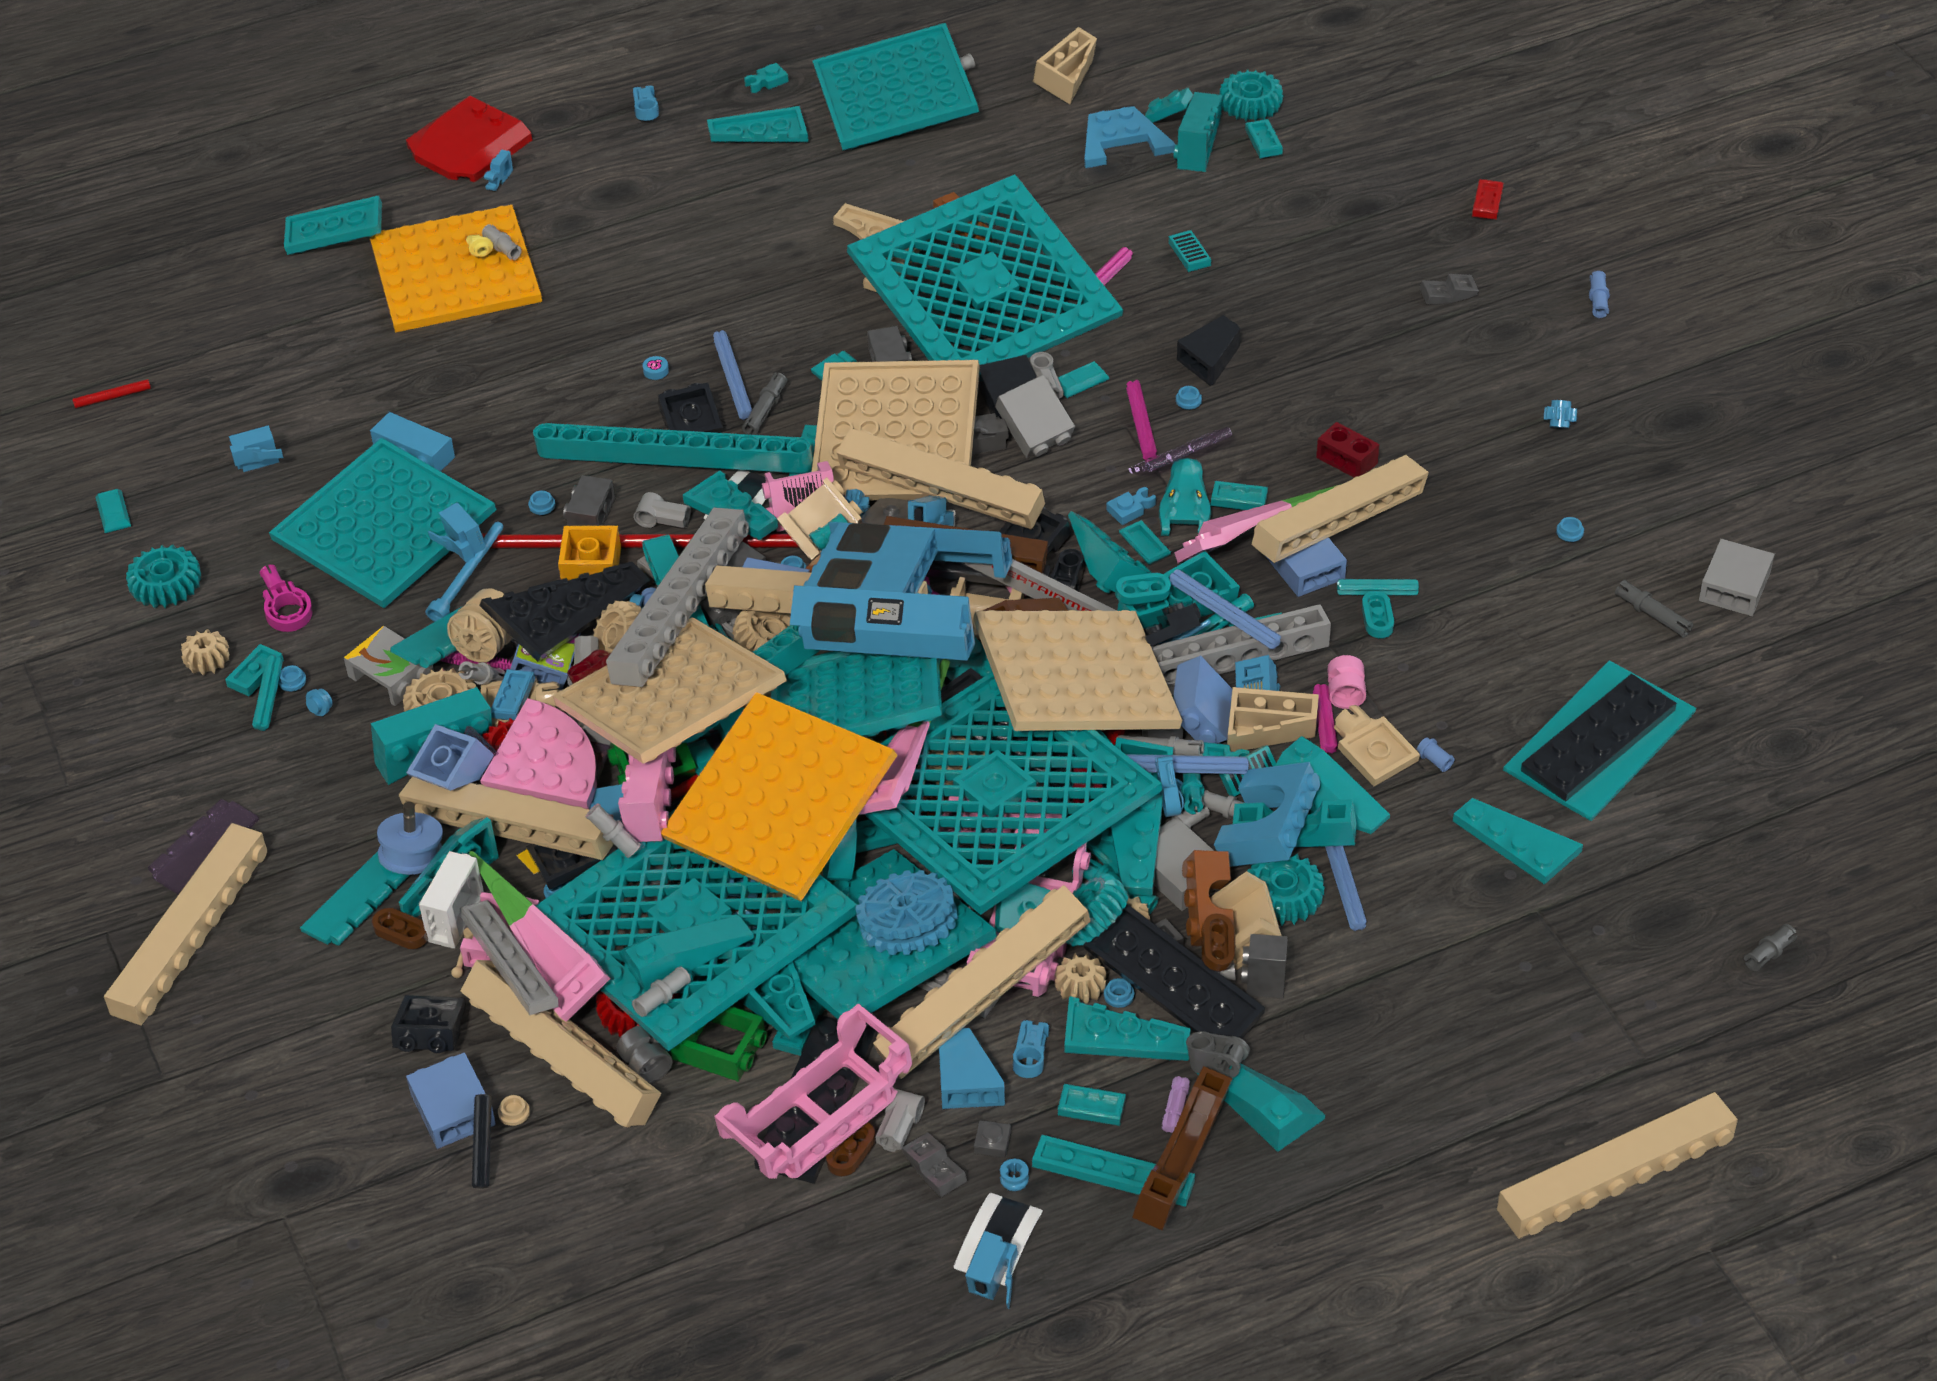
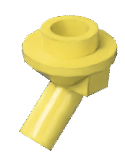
(479, 245)

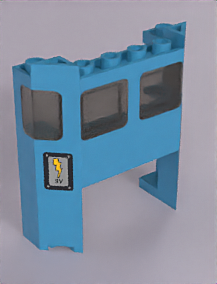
(868, 589)

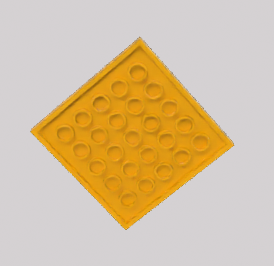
(437, 280)
(778, 795)

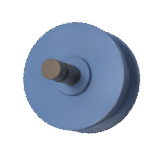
(408, 841)

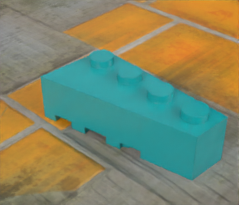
(1198, 131)
(1203, 570)
(402, 735)

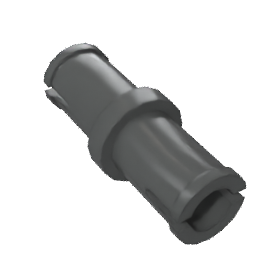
(1770, 947)

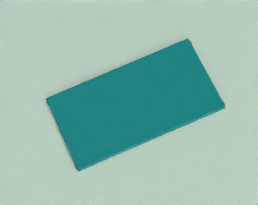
(1605, 786)

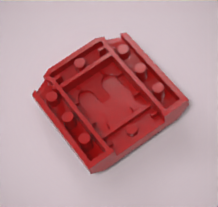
(467, 139)

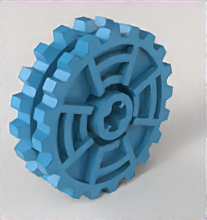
(906, 912)

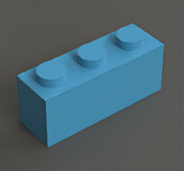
(415, 439)

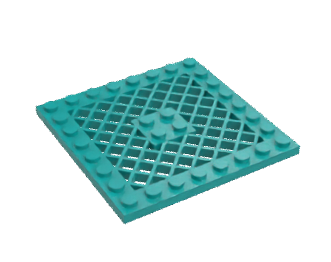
(985, 277)
(995, 787)
(685, 907)

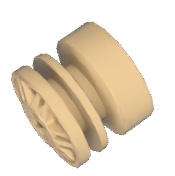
(475, 632)

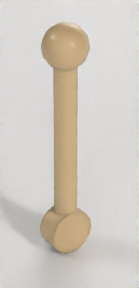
(457, 971)

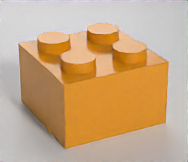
(588, 550)

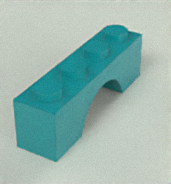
(1328, 826)

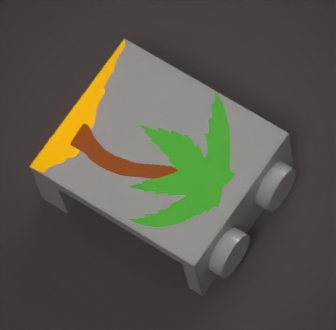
(377, 662)

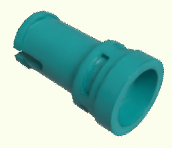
(821, 535)

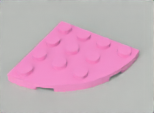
(545, 758)

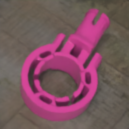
(281, 596)

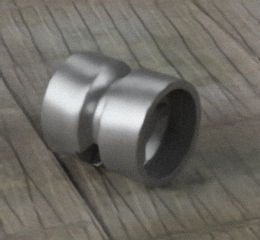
(644, 1054)

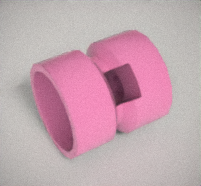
(1346, 681)

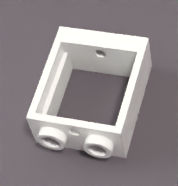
(452, 888)

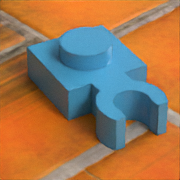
(500, 169)
(1129, 507)

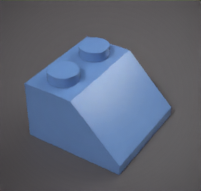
(450, 759)

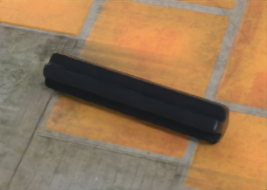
(481, 1141)

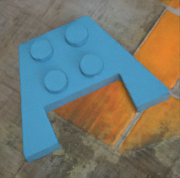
(1122, 128)

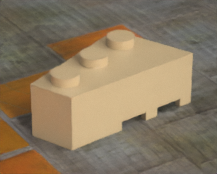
(1066, 64)
(1270, 717)

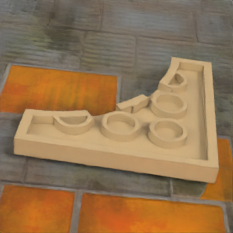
(864, 224)

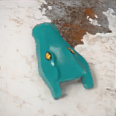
(1184, 497)

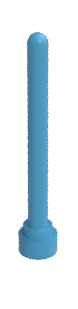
(441, 607)

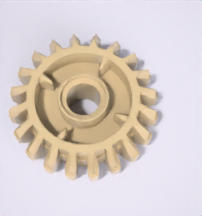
(615, 623)
(758, 627)
(435, 687)

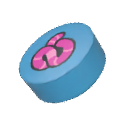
(655, 368)

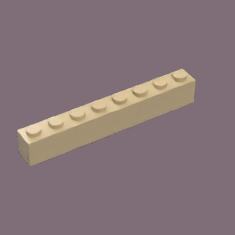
(940, 476)
(1339, 508)
(757, 588)
(511, 815)
(185, 924)
(988, 975)
(565, 1047)
(1616, 1165)

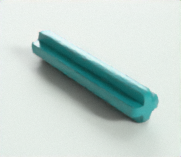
(1395, 587)
(267, 693)

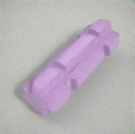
(1175, 1103)

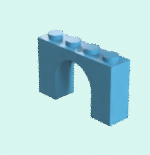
(1275, 836)

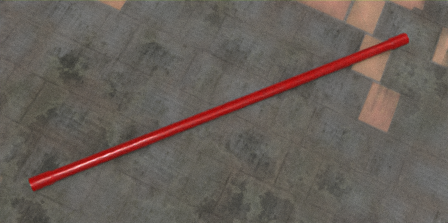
(631, 540)

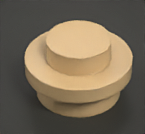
(513, 1110)

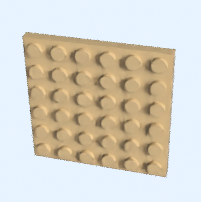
(902, 400)
(1076, 670)
(689, 690)

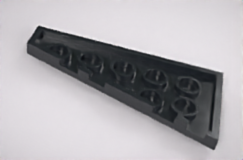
(563, 608)

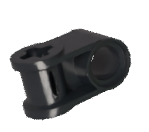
(1069, 568)

